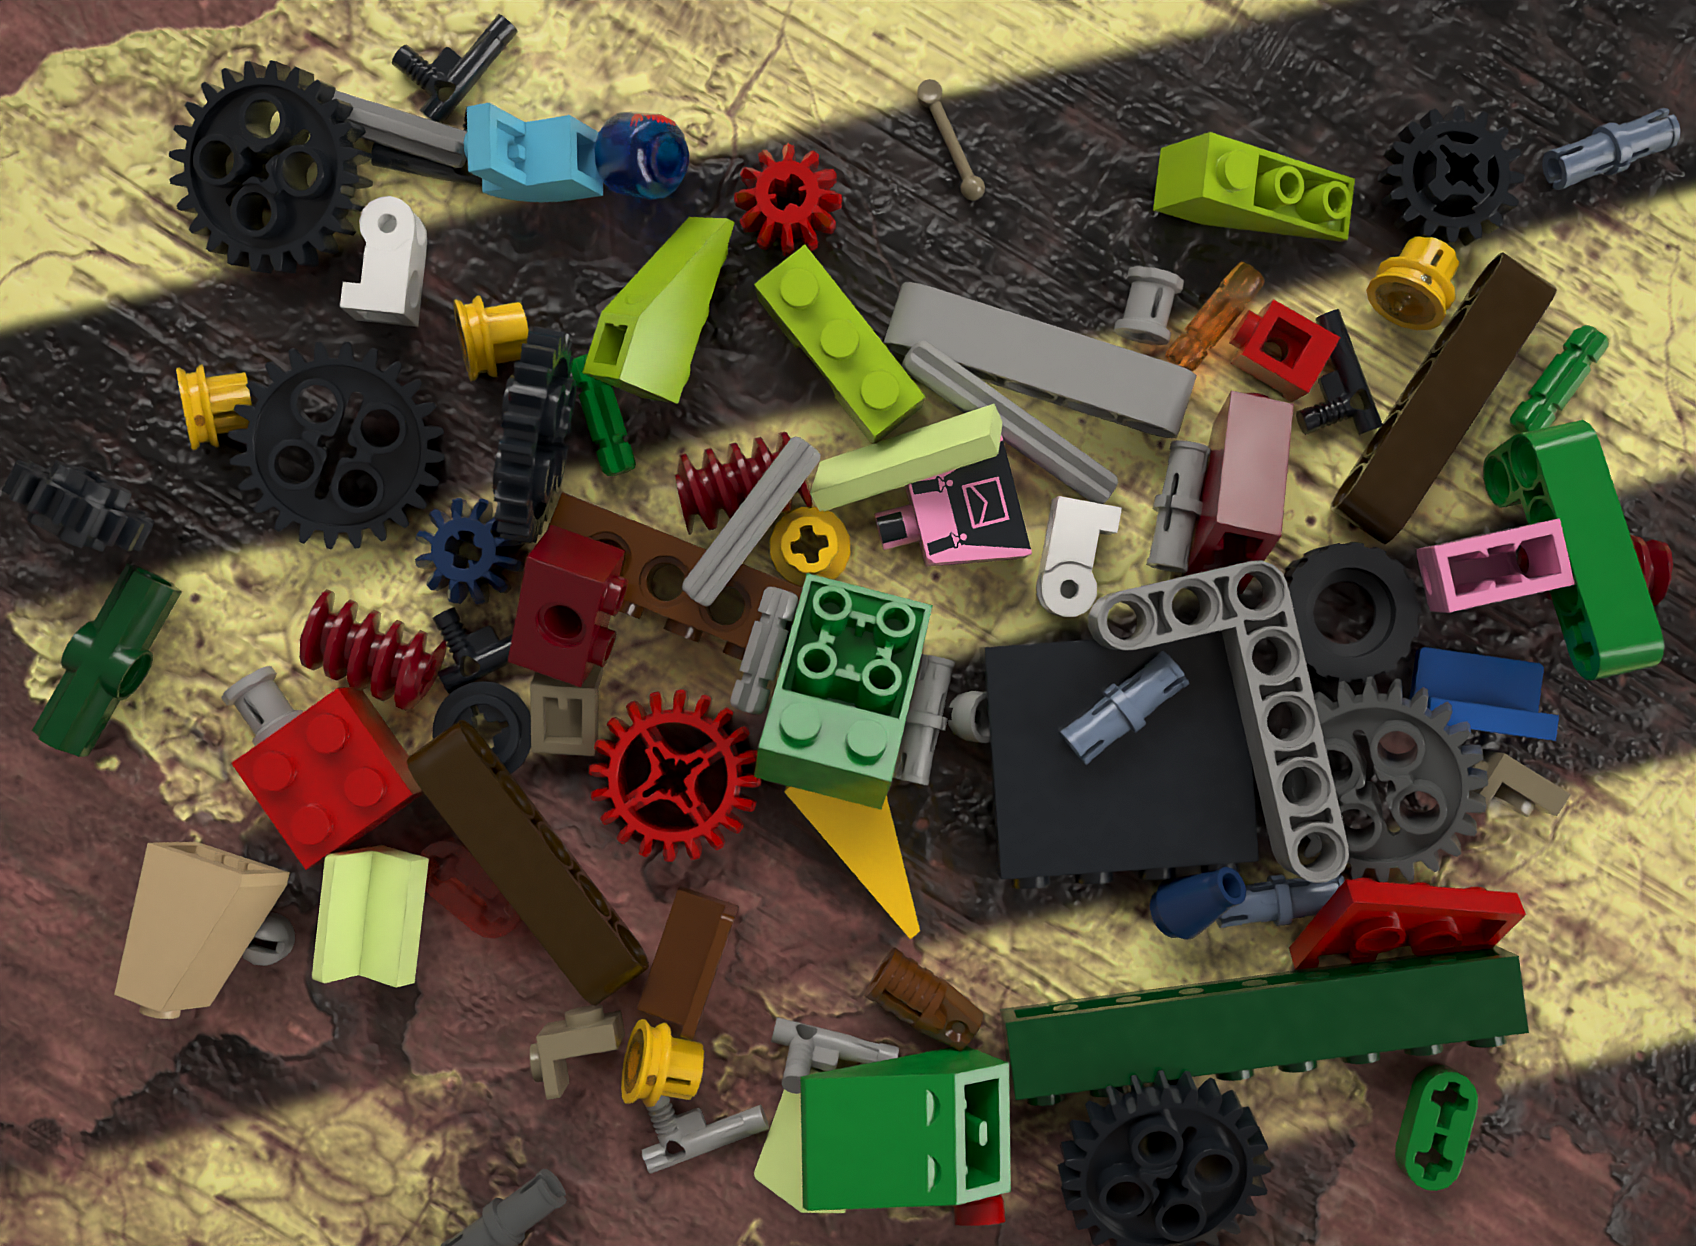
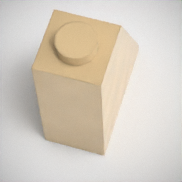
(192, 924)

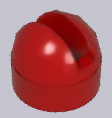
(980, 1212)

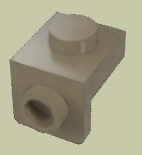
(581, 1033)

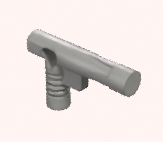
(821, 1049)
(694, 1134)

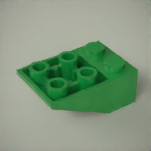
(843, 691)
(906, 1132)

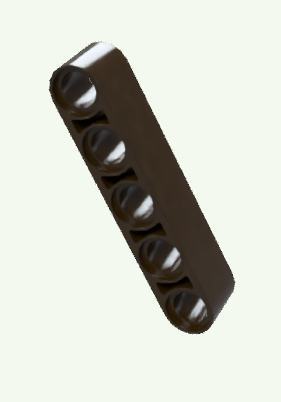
(1443, 398)
(527, 862)

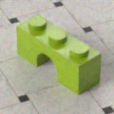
(840, 344)

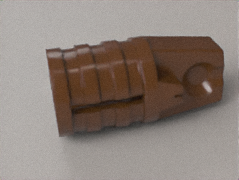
(924, 1000)

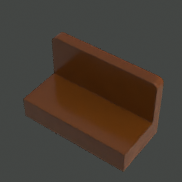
(687, 959)

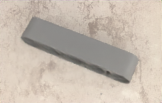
(1044, 360)

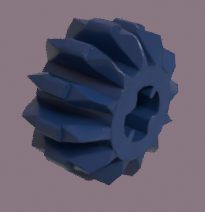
(452, 566)

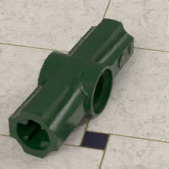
(106, 661)

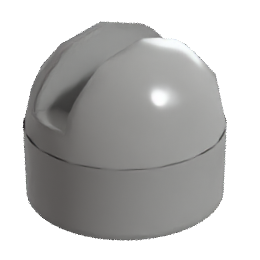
(963, 717)
(275, 929)

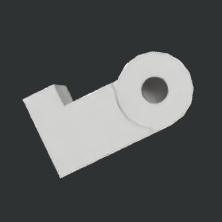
(391, 265)
(1068, 554)

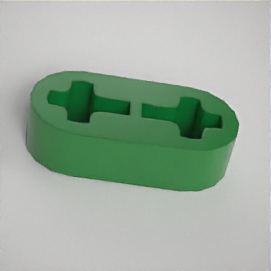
(1444, 1129)

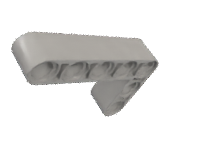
(1256, 695)

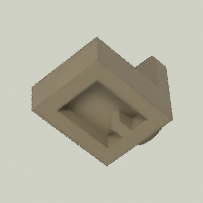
(565, 715)
(1519, 786)

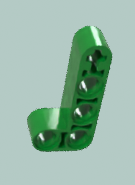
(1609, 609)

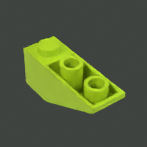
(1251, 189)
(657, 318)

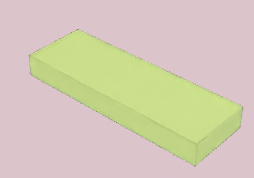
(907, 458)

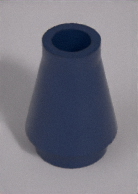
(1193, 902)

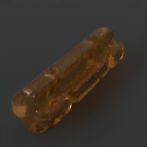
(1215, 317)

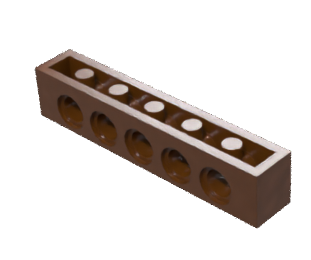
(652, 549)

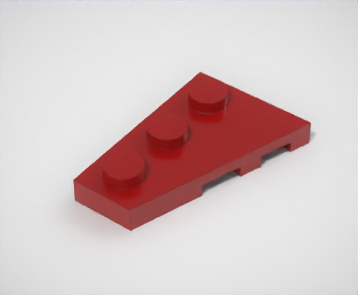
(1430, 919)

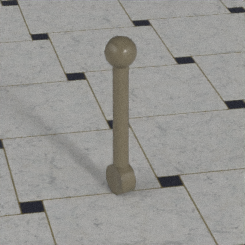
(929, 96)

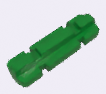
(1560, 379)
(603, 421)

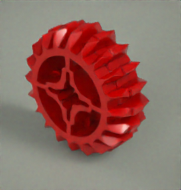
(691, 801)

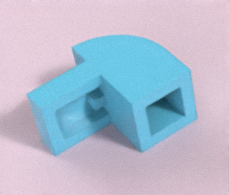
(531, 159)

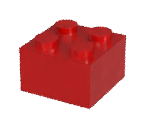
(329, 775)

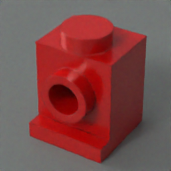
(1302, 343)

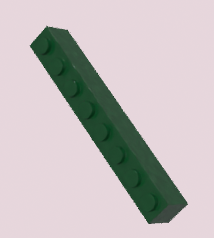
(1264, 1023)

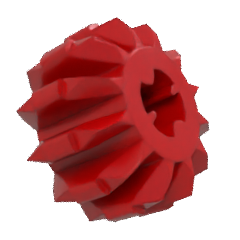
(782, 179)

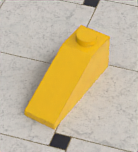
(867, 845)

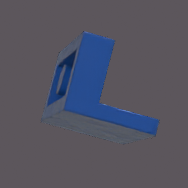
(1485, 691)

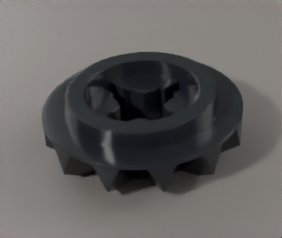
(496, 704)

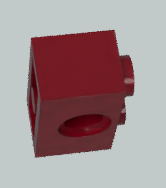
(567, 605)

